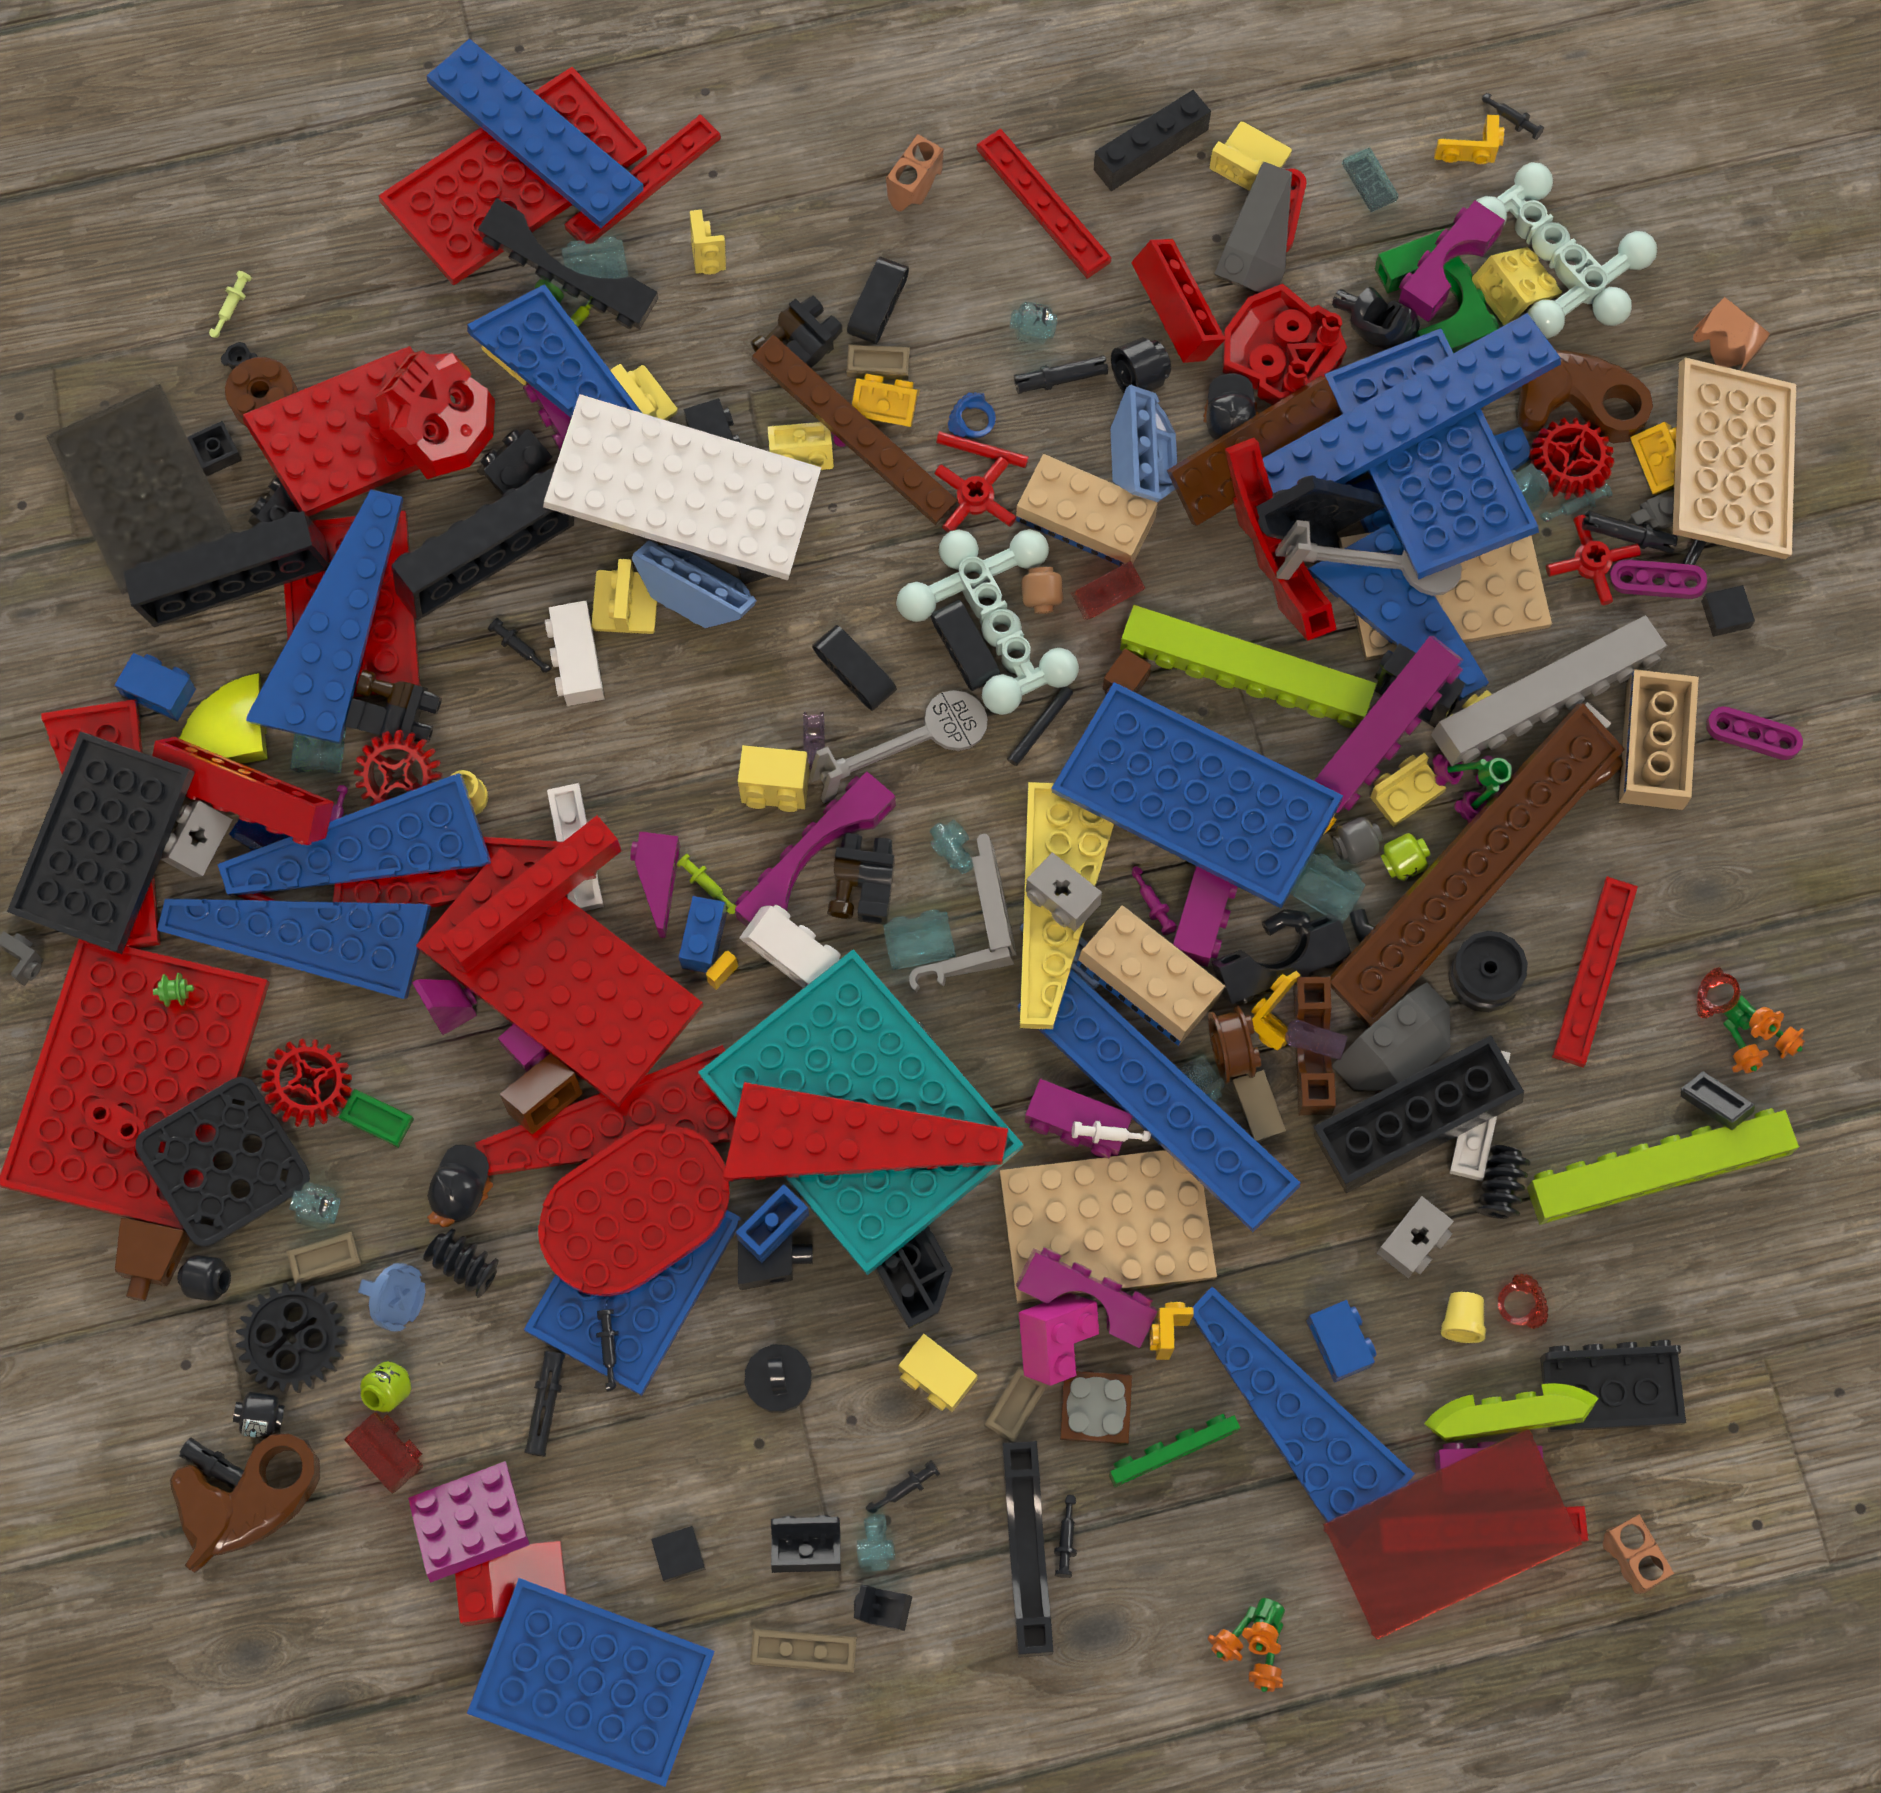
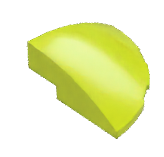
(222, 726)

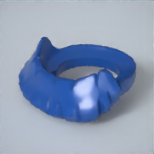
(971, 401)

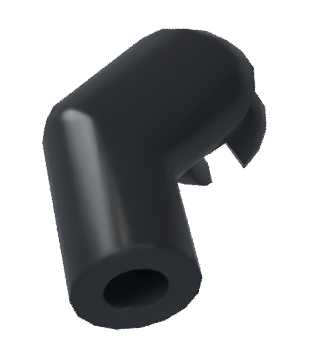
(1285, 918)

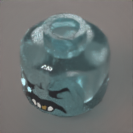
(1033, 322)
(315, 1205)

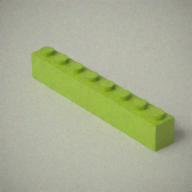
(1247, 667)
(1661, 1167)

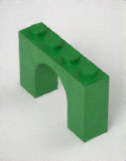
(1472, 318)

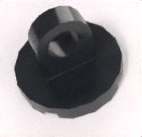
(778, 1378)

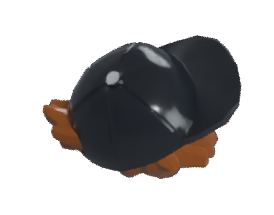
(1229, 404)
(458, 1185)

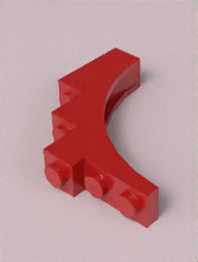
(1299, 596)

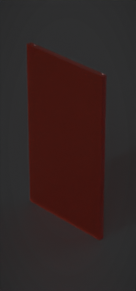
(1452, 1534)

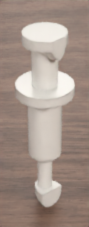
(1106, 1133)

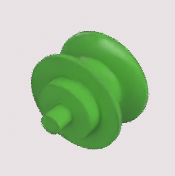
(173, 989)

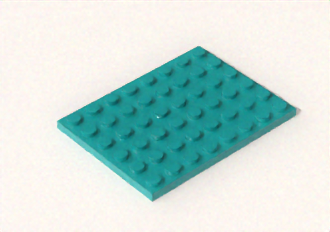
(861, 1045)

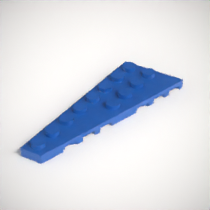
(548, 351)
(322, 659)
(336, 940)

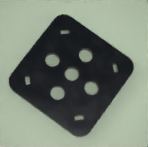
(186, 1153)

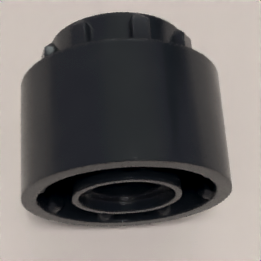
(1141, 364)

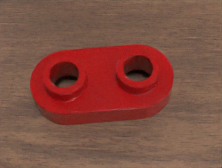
(114, 1123)

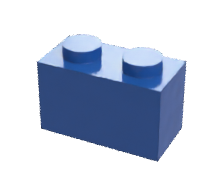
(156, 686)
(702, 934)
(772, 1223)
(1341, 1340)

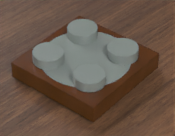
(1096, 1408)

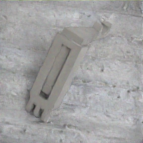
(996, 923)

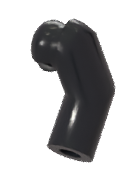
(1360, 924)

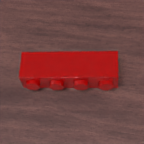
(1178, 300)

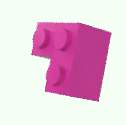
(1050, 1336)

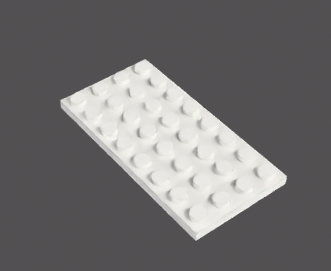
(682, 487)

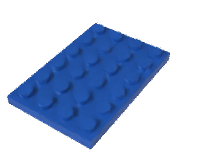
(644, 1317)
(591, 1682)

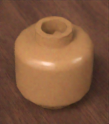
(1042, 589)

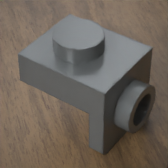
(21, 949)

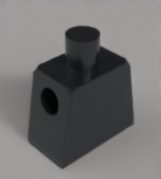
(775, 1268)

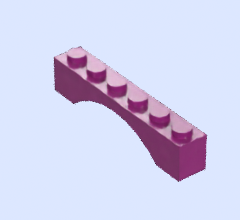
(857, 810)

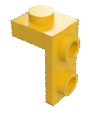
(1473, 151)
(1269, 1027)

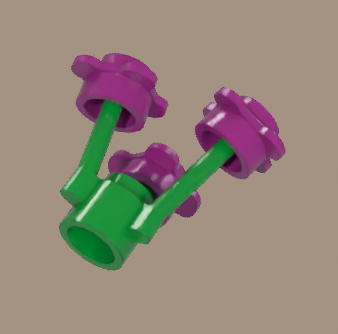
(1491, 773)

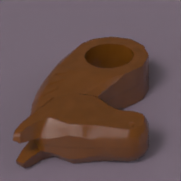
(1586, 385)
(232, 1521)

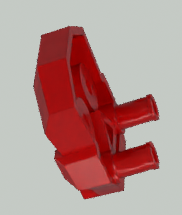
(1296, 356)
(421, 399)

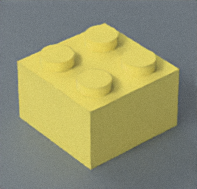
(773, 778)

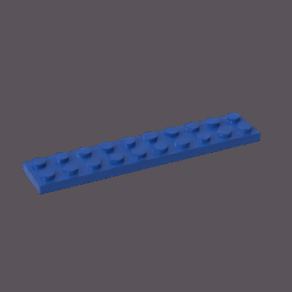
(1416, 407)
(1169, 1105)

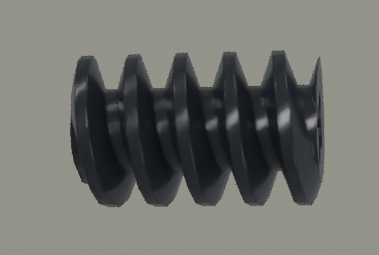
(1502, 1182)
(461, 1262)

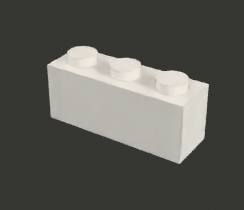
(574, 653)
(788, 946)

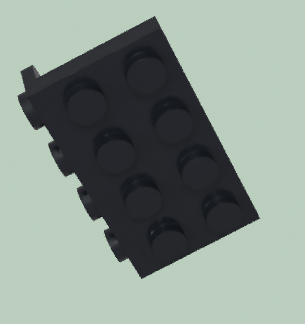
(1322, 503)
(1631, 1381)

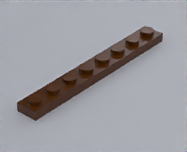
(854, 429)

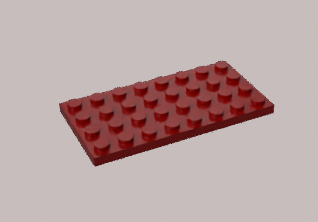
(453, 192)
(571, 986)

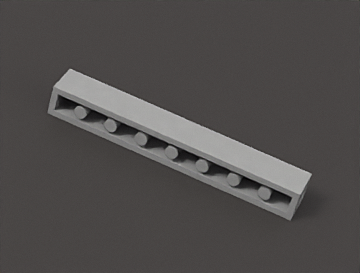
(1548, 691)

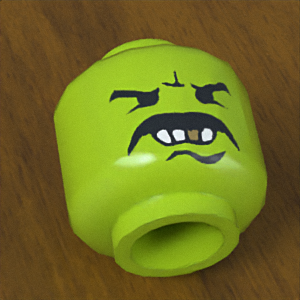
(1405, 856)
(385, 1387)

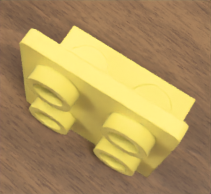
(1244, 154)
(1514, 282)

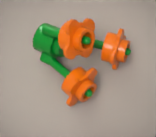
(1765, 1024)
(1262, 1640)

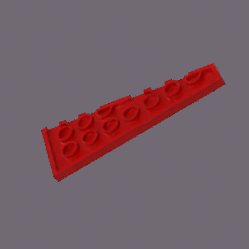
(587, 1127)
(815, 1134)

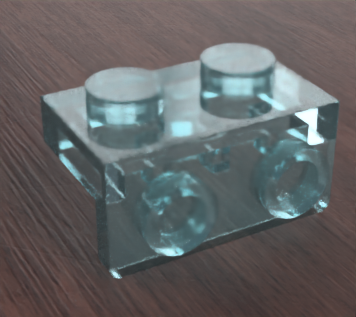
(598, 259)
(1533, 485)
(316, 754)

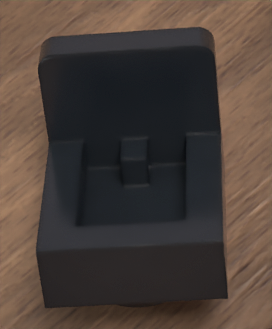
(882, 1607)

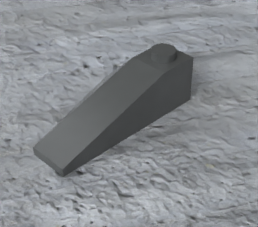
(1258, 241)

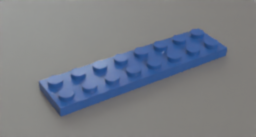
(535, 133)

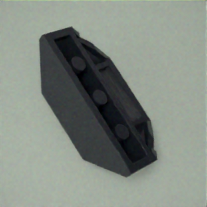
(916, 1278)

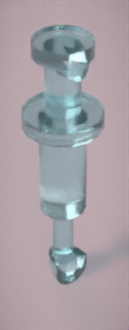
(1579, 503)

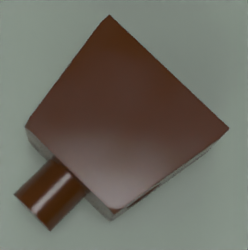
(148, 1255)

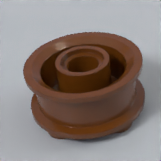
(254, 377)
(1233, 1044)

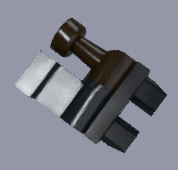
(806, 335)
(401, 710)
(867, 871)

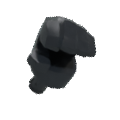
(1376, 320)

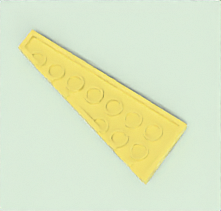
(1048, 947)

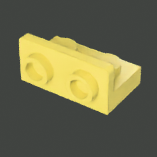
(707, 249)
(803, 442)
(1406, 789)

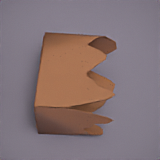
(903, 195)
(1732, 335)
(1613, 1544)

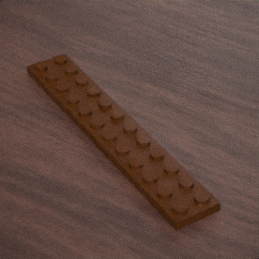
(1475, 865)

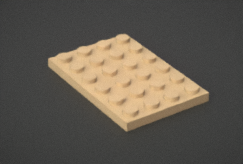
(1734, 459)
(1494, 597)
(1119, 1216)

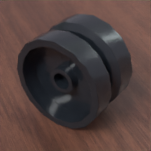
(1493, 953)

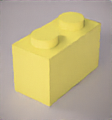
(936, 1373)

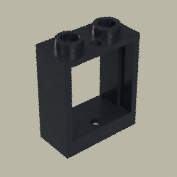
(1391, 667)

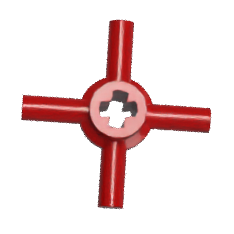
(975, 485)
(1588, 568)

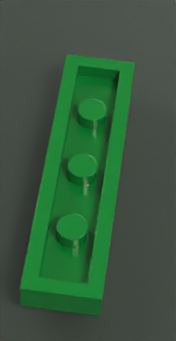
(1161, 1455)

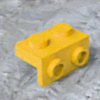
(1162, 1332)

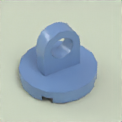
(394, 1296)

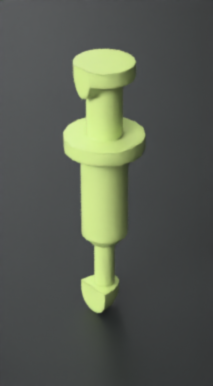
(234, 295)

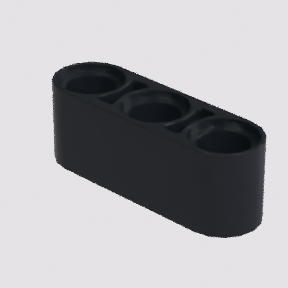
(878, 300)
(965, 644)
(854, 667)

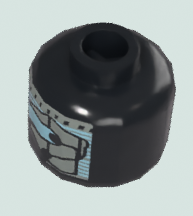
(259, 1415)

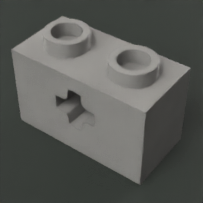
(209, 829)
(1058, 877)
(1421, 1219)

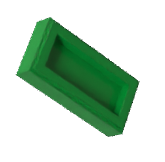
(376, 1118)

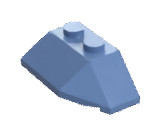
(1142, 445)
(691, 585)

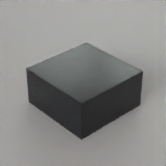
(214, 448)
(1728, 610)
(678, 1554)

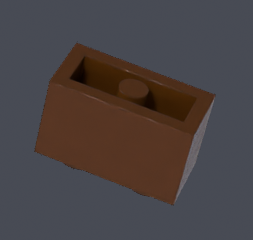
(541, 1093)

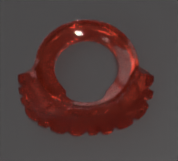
(1715, 977)
(1538, 1314)

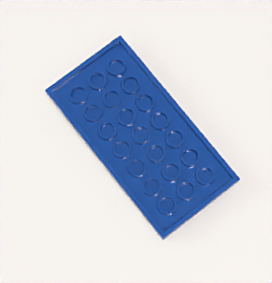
(1450, 491)
(1197, 794)

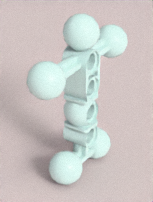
(1609, 304)
(960, 551)

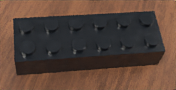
(478, 547)
(227, 569)
(1418, 1114)

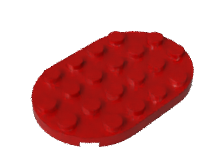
(633, 1210)

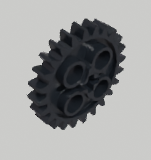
(309, 1361)

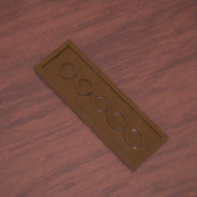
(1205, 477)

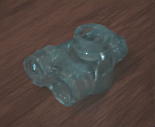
(948, 844)
(875, 1550)

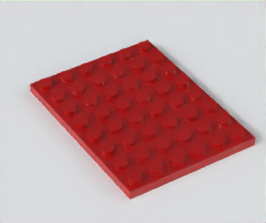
(127, 1048)

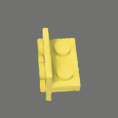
(645, 392)
(622, 602)

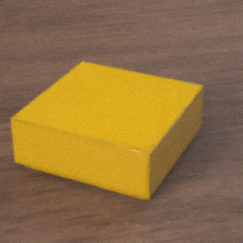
(721, 969)

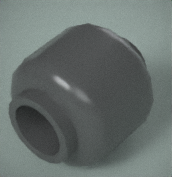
(1357, 840)

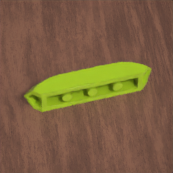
(1557, 1407)

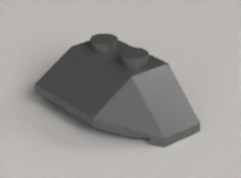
(1398, 1043)

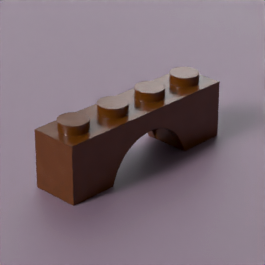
(1314, 1070)

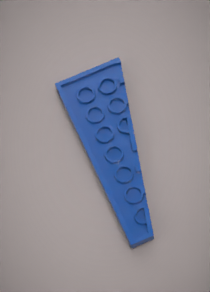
(399, 837)
(1317, 1437)

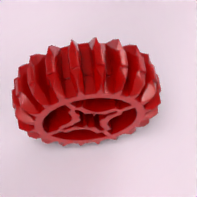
(1550, 446)
(387, 764)
(311, 1095)

